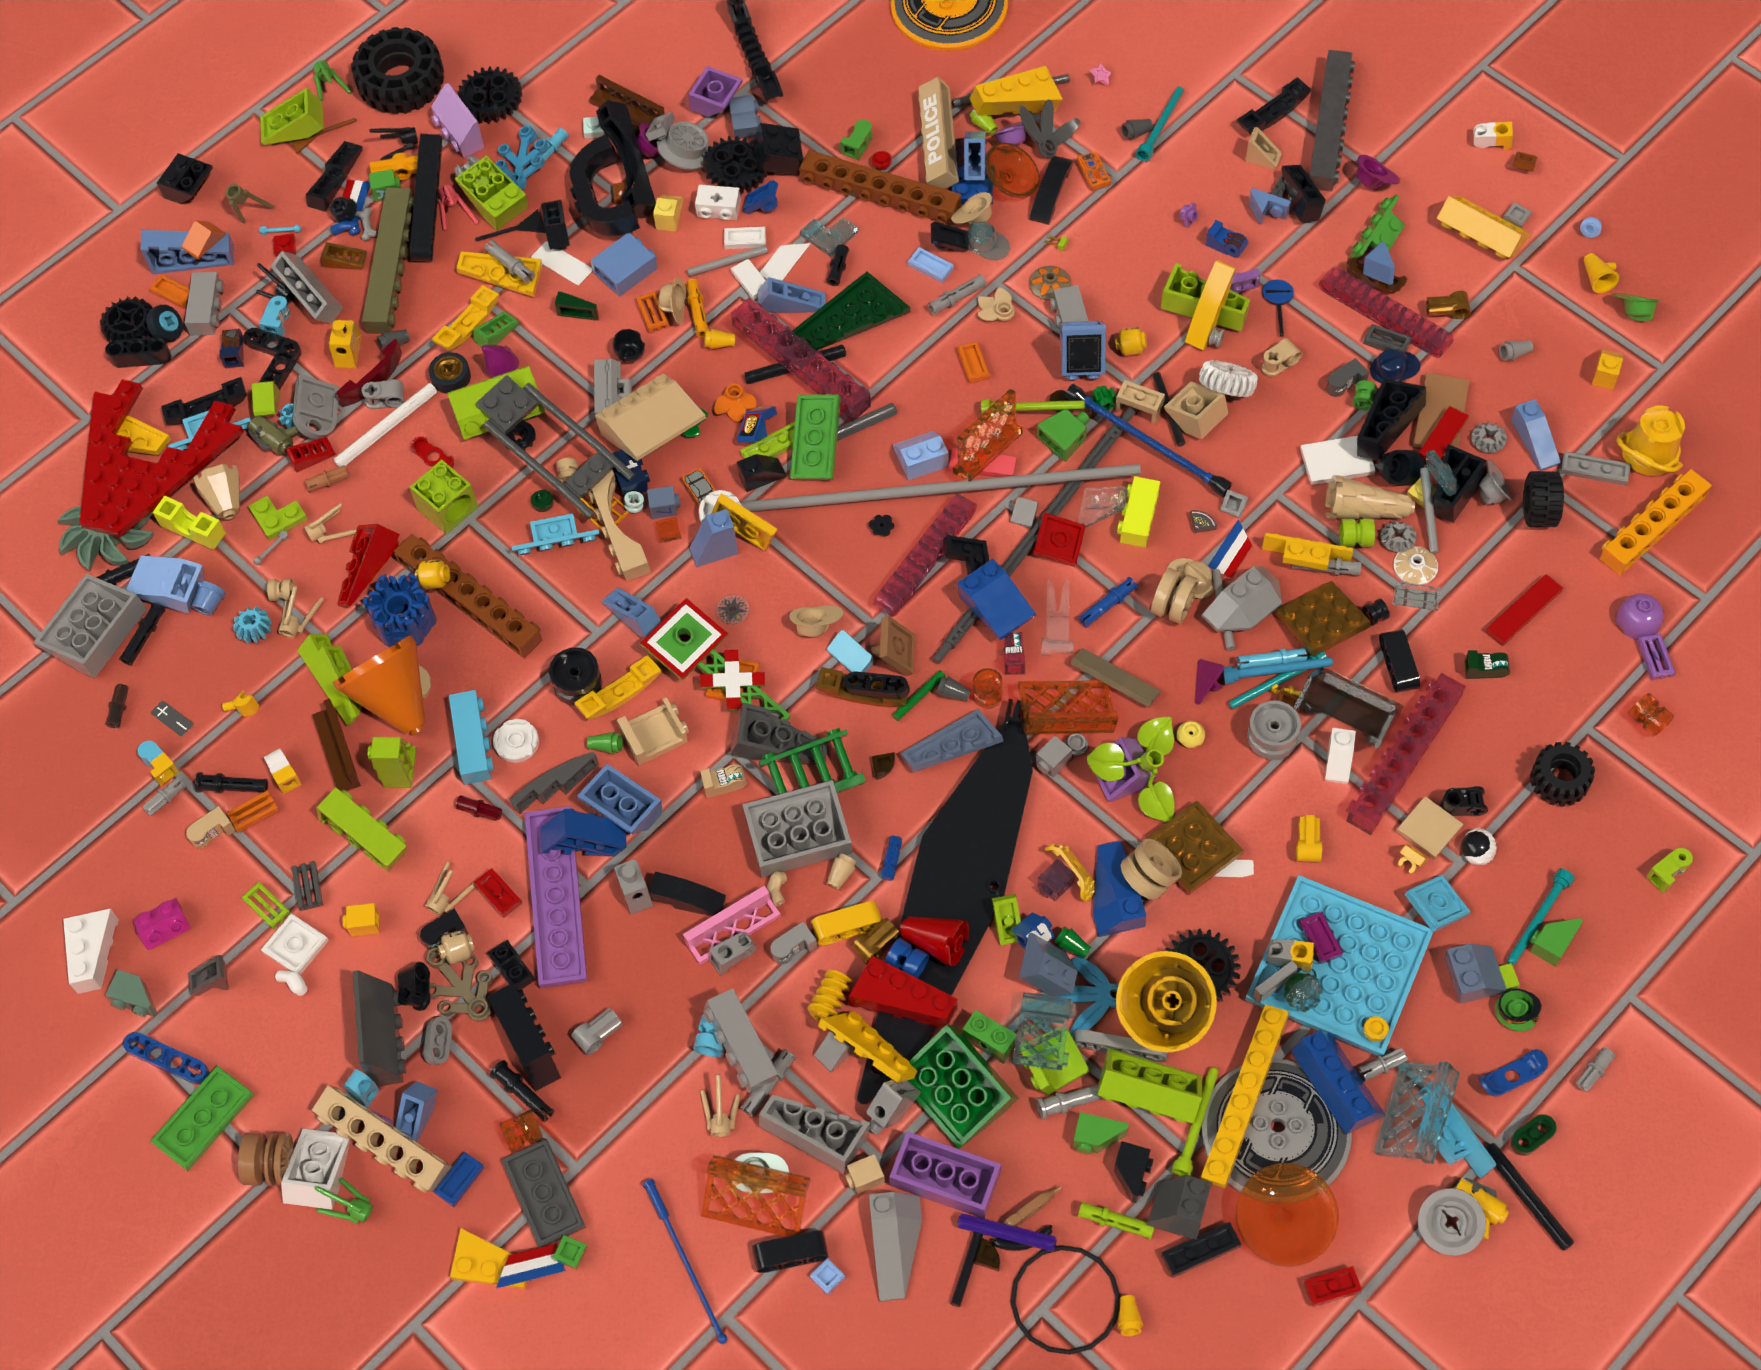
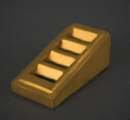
(340, 250)

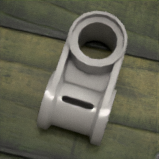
(385, 394)

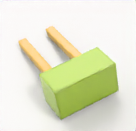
(1061, 245)

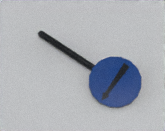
(1278, 293)

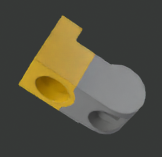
(1284, 951)

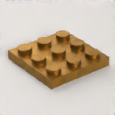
(1322, 618)
(1198, 845)

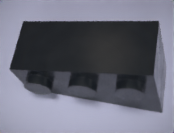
(1468, 473)

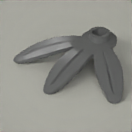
(1046, 141)

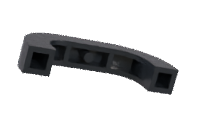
(586, 164)

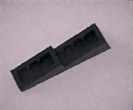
(337, 170)

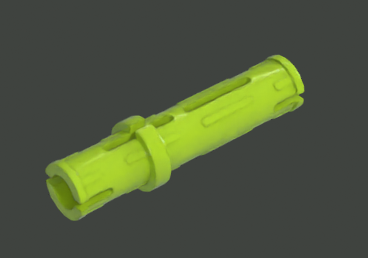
(1115, 1220)

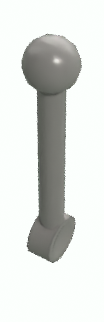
(282, 536)

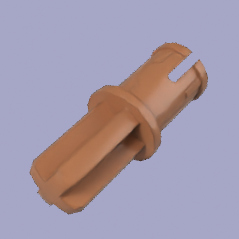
(327, 478)

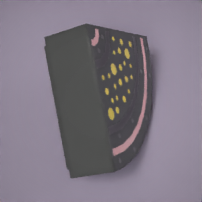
(1202, 521)

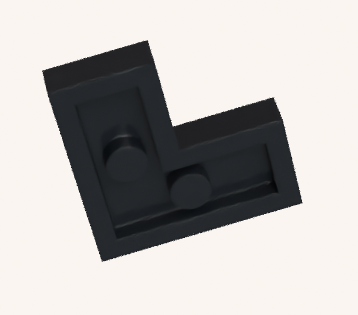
(966, 549)

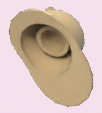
(974, 209)
(673, 299)
(1198, 570)
(815, 620)

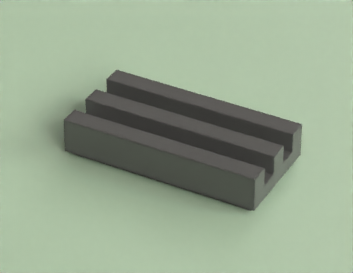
(1386, 342)
(303, 869)

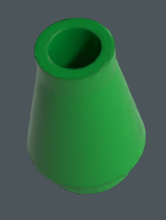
(1072, 942)

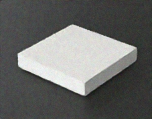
(294, 944)

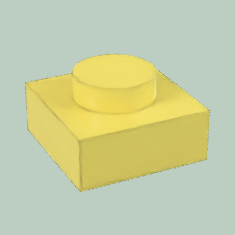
(1416, 493)

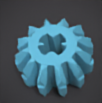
(252, 625)

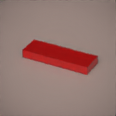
(1444, 432)

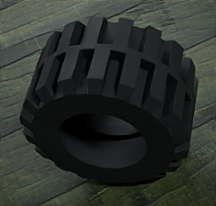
(1543, 499)
(1567, 758)

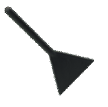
(531, 224)

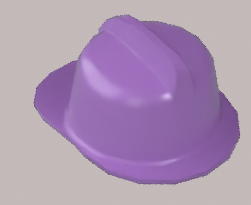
(1012, 134)

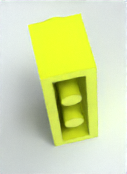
(1139, 511)

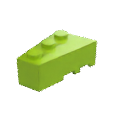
(393, 761)

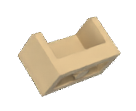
(1140, 398)

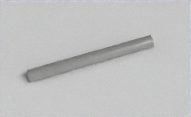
(727, 260)
(1429, 511)
(1218, 586)

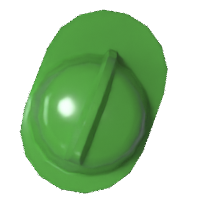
(1638, 307)

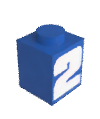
(1033, 924)

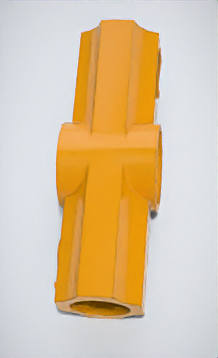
(401, 163)

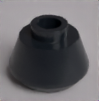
(343, 209)

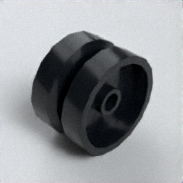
(574, 674)

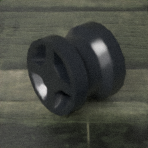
(1376, 611)

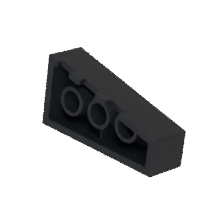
(1389, 416)
(525, 1035)

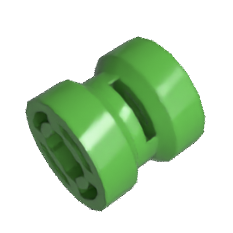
(1365, 394)

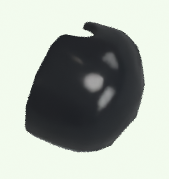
(628, 345)

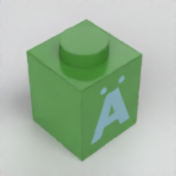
(380, 181)

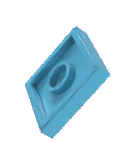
(1437, 903)

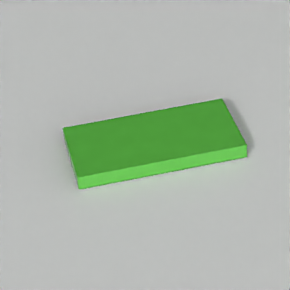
(815, 437)
(202, 1118)

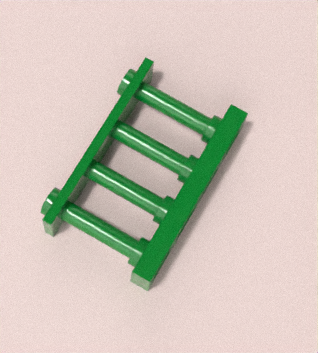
(850, 780)

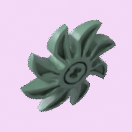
(90, 541)

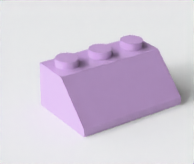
(456, 122)

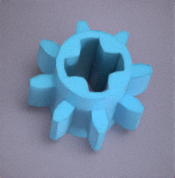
(287, 415)

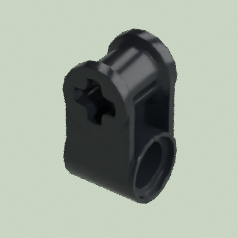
(1468, 801)
(413, 985)

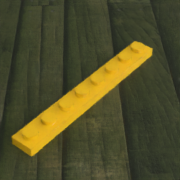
(1245, 1096)

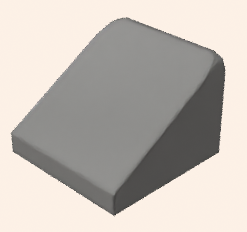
(1234, 503)
(1024, 512)

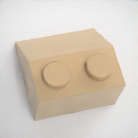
(1197, 409)

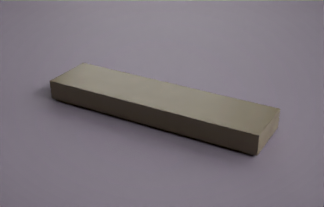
(1115, 677)

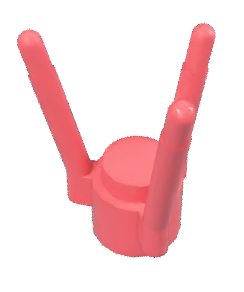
(449, 198)

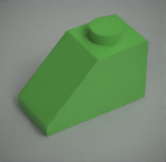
(1554, 940)
(1097, 1133)

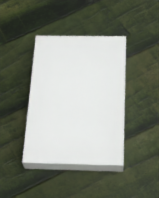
(1335, 458)

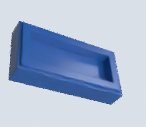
(459, 1179)

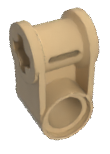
(1280, 358)

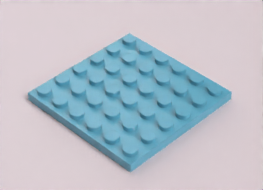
(1370, 976)

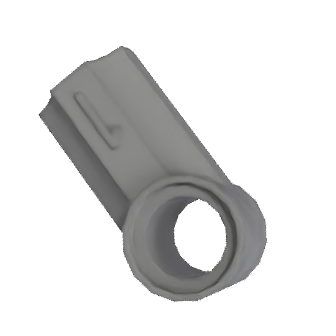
(591, 1035)

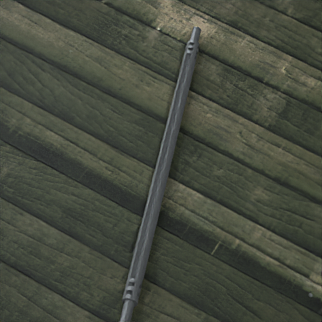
(1029, 540)

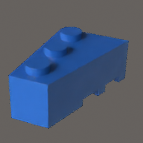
(582, 832)

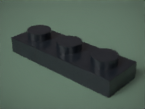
(1200, 1251)

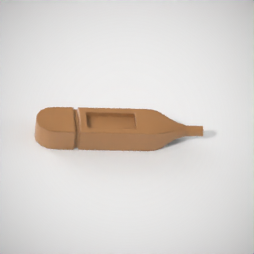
(1031, 1208)

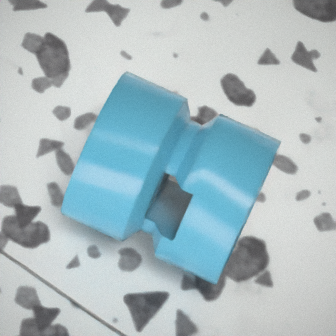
(706, 1041)

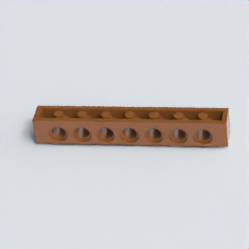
(879, 187)
(521, 642)

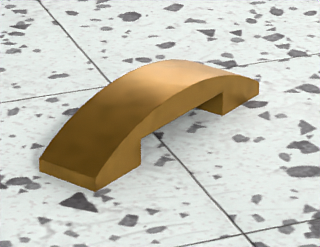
(832, 683)

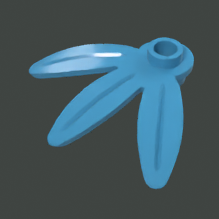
(1099, 994)

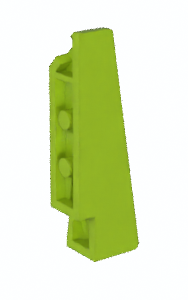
(327, 665)

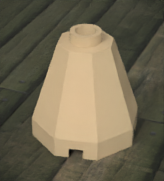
(220, 490)

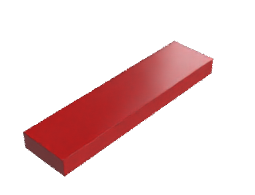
(1524, 610)

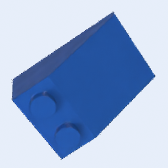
(995, 599)

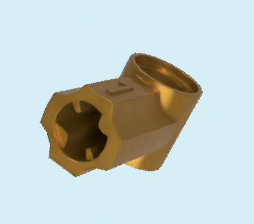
(1455, 304)
(875, 941)

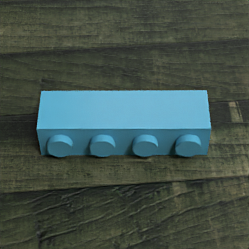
(470, 737)

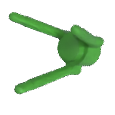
(324, 73)
(358, 1209)

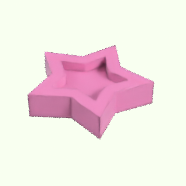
(1100, 74)

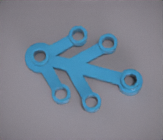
(520, 175)

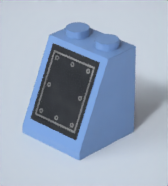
(1082, 349)

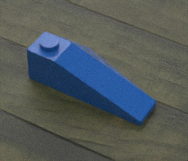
(1115, 902)

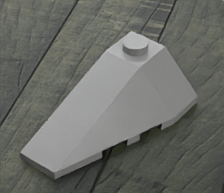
(895, 1230)

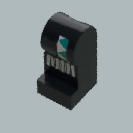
(433, 932)

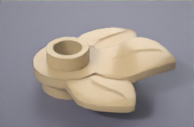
(993, 307)

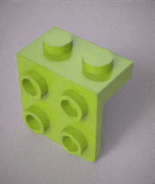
(1051, 1079)

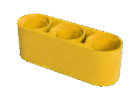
(846, 923)

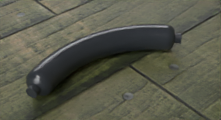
(1013, 1246)

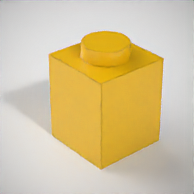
(362, 920)

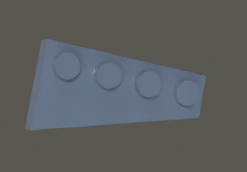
(957, 739)

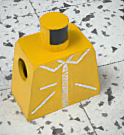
(348, 337)

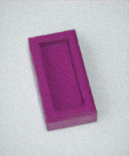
(1319, 932)

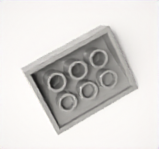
(91, 625)
(797, 828)

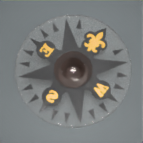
(732, 609)

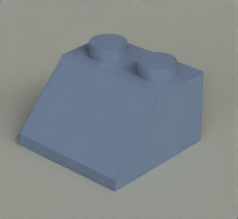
(1047, 967)
(1474, 972)

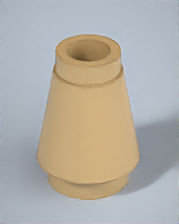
(841, 870)

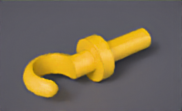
(1289, 690)

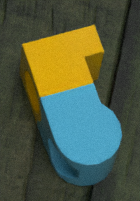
(162, 766)

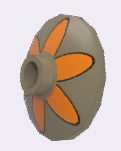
(1042, 286)

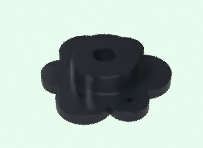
(885, 521)

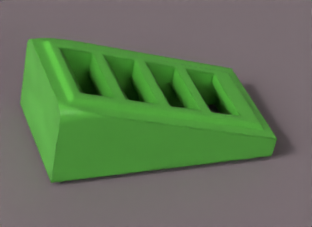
(482, 333)

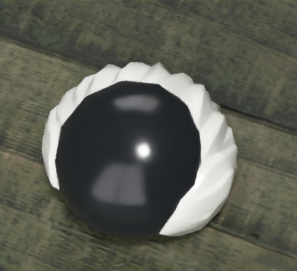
(1478, 847)

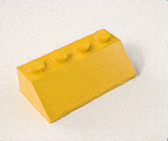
(1482, 226)

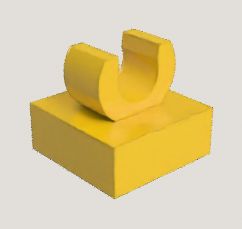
(1414, 856)

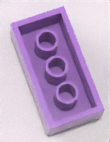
(945, 1175)

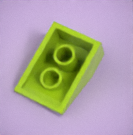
(293, 119)

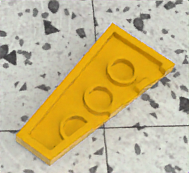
(490, 270)
(869, 1044)

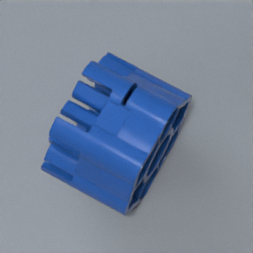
(396, 598)

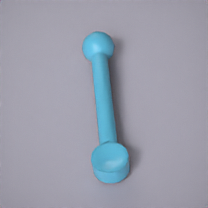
(263, 230)

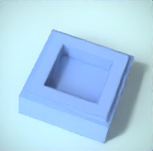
(827, 1276)

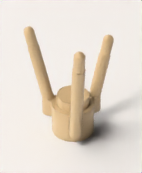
(317, 530)
(289, 624)
(438, 901)
(720, 1124)

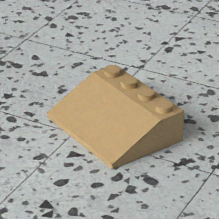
(649, 417)

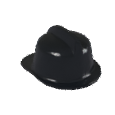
(1401, 467)

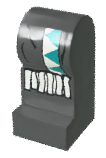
(1346, 377)

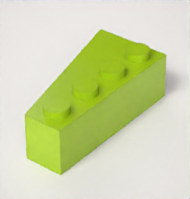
(1183, 294)

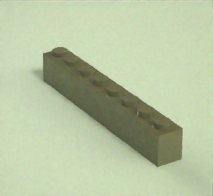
(388, 261)

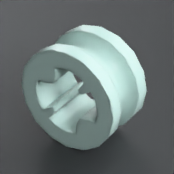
(633, 507)

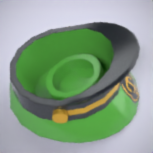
(1518, 1009)

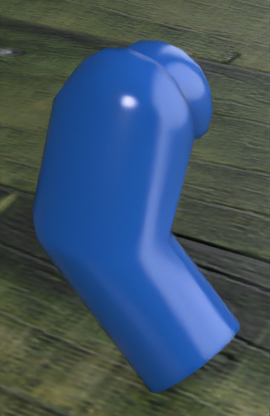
(343, 226)

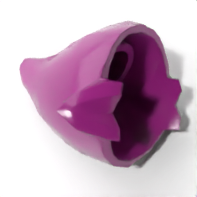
(499, 360)

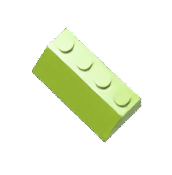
(464, 401)
(1150, 1086)

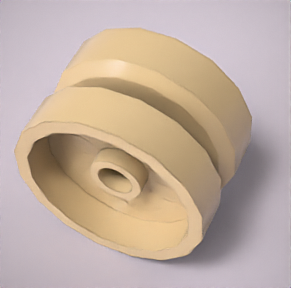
(1174, 596)
(1151, 869)

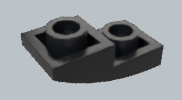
(511, 965)

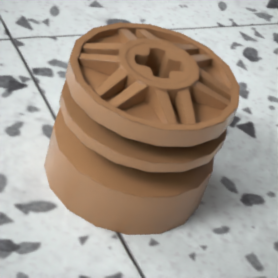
(264, 1158)

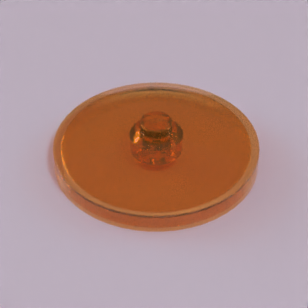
(1287, 1214)

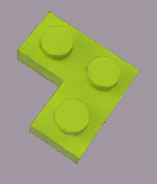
(276, 521)

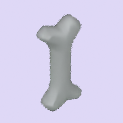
(365, 217)

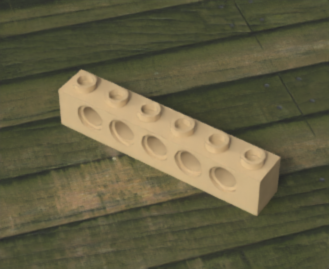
(433, 1166)

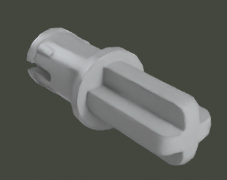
(163, 796)
(1383, 1064)
(1595, 1069)

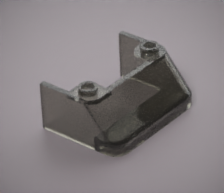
(1350, 703)

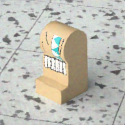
(723, 780)
(208, 828)

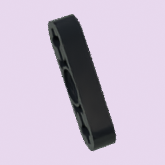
(869, 678)

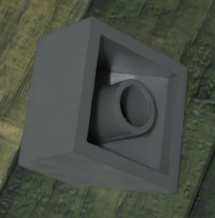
(1180, 1205)

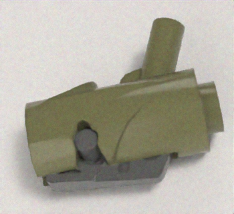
(270, 436)

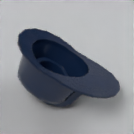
(1394, 366)

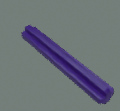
(1007, 1232)

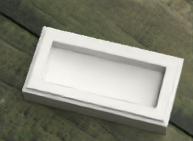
(744, 237)
(748, 277)

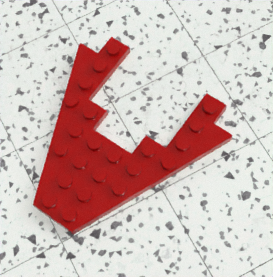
(126, 489)

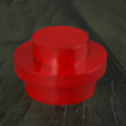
(881, 160)

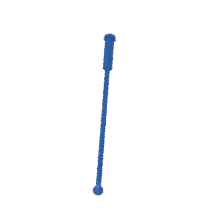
(663, 1214)

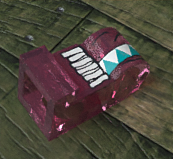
(1014, 654)

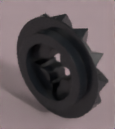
(527, 431)

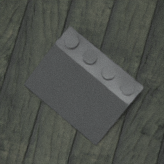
(378, 1029)

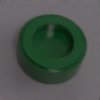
(542, 500)

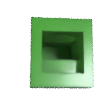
(858, 141)

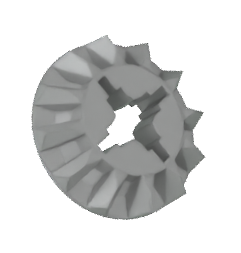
(1487, 444)
(1397, 543)

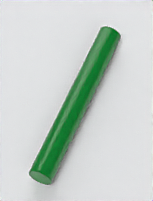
(921, 693)

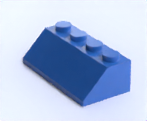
(1337, 1081)

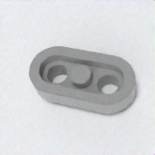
(437, 1042)

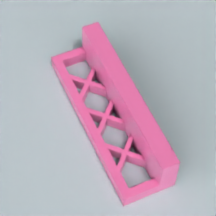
(728, 917)

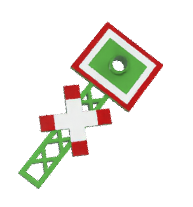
(705, 636)

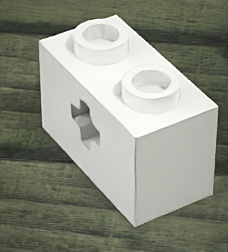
(717, 202)

